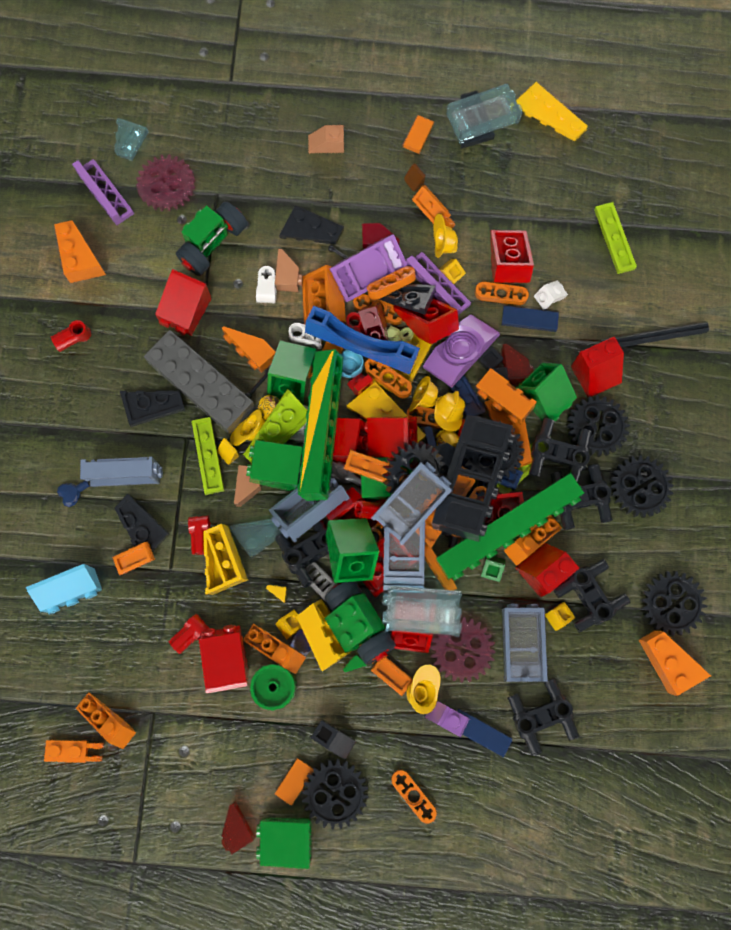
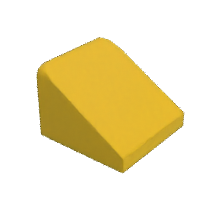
(452, 270)
(227, 451)
(279, 591)
(559, 616)
(289, 624)

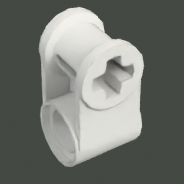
(266, 287)
(304, 339)

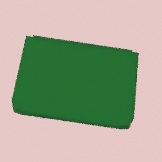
(493, 568)
(355, 663)

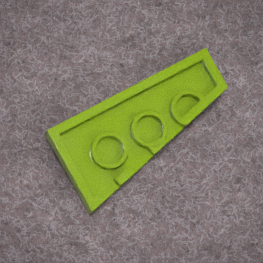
(282, 423)

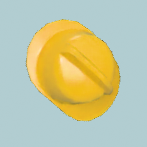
(444, 237)
(425, 394)
(449, 411)
(247, 429)
(424, 689)

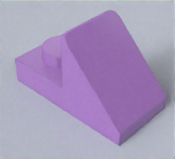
(448, 719)

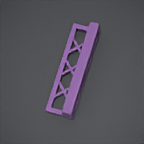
(98, 192)
(441, 294)

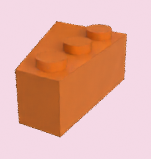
(75, 254)
(505, 396)
(672, 663)

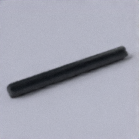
(663, 334)

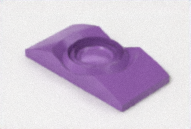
(367, 266)
(460, 350)

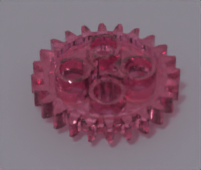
(165, 182)
(457, 667)

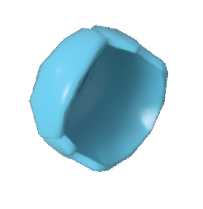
(352, 364)

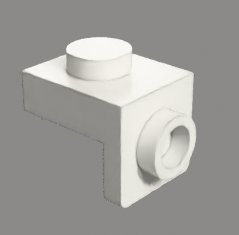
(550, 294)

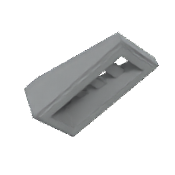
(329, 584)

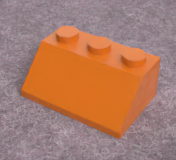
(322, 291)

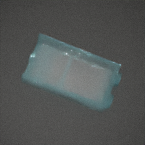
(484, 112)
(422, 610)

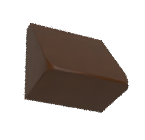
(415, 177)

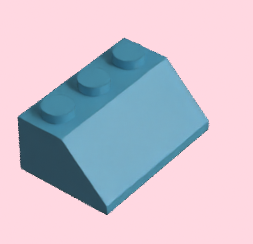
(65, 589)

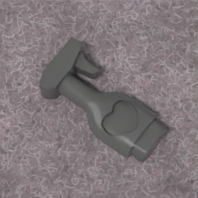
(345, 476)

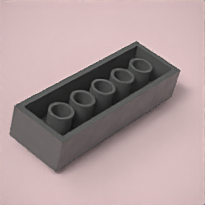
(199, 382)

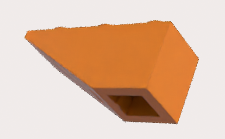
(253, 348)
(527, 545)
(274, 649)
(105, 721)

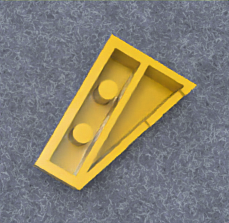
(223, 561)
(320, 636)

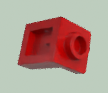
(360, 384)

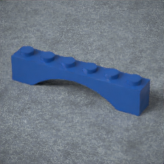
(390, 353)

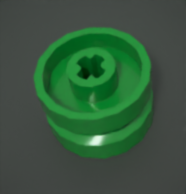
(263, 681)

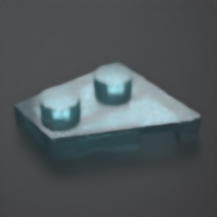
(129, 138)
(255, 535)

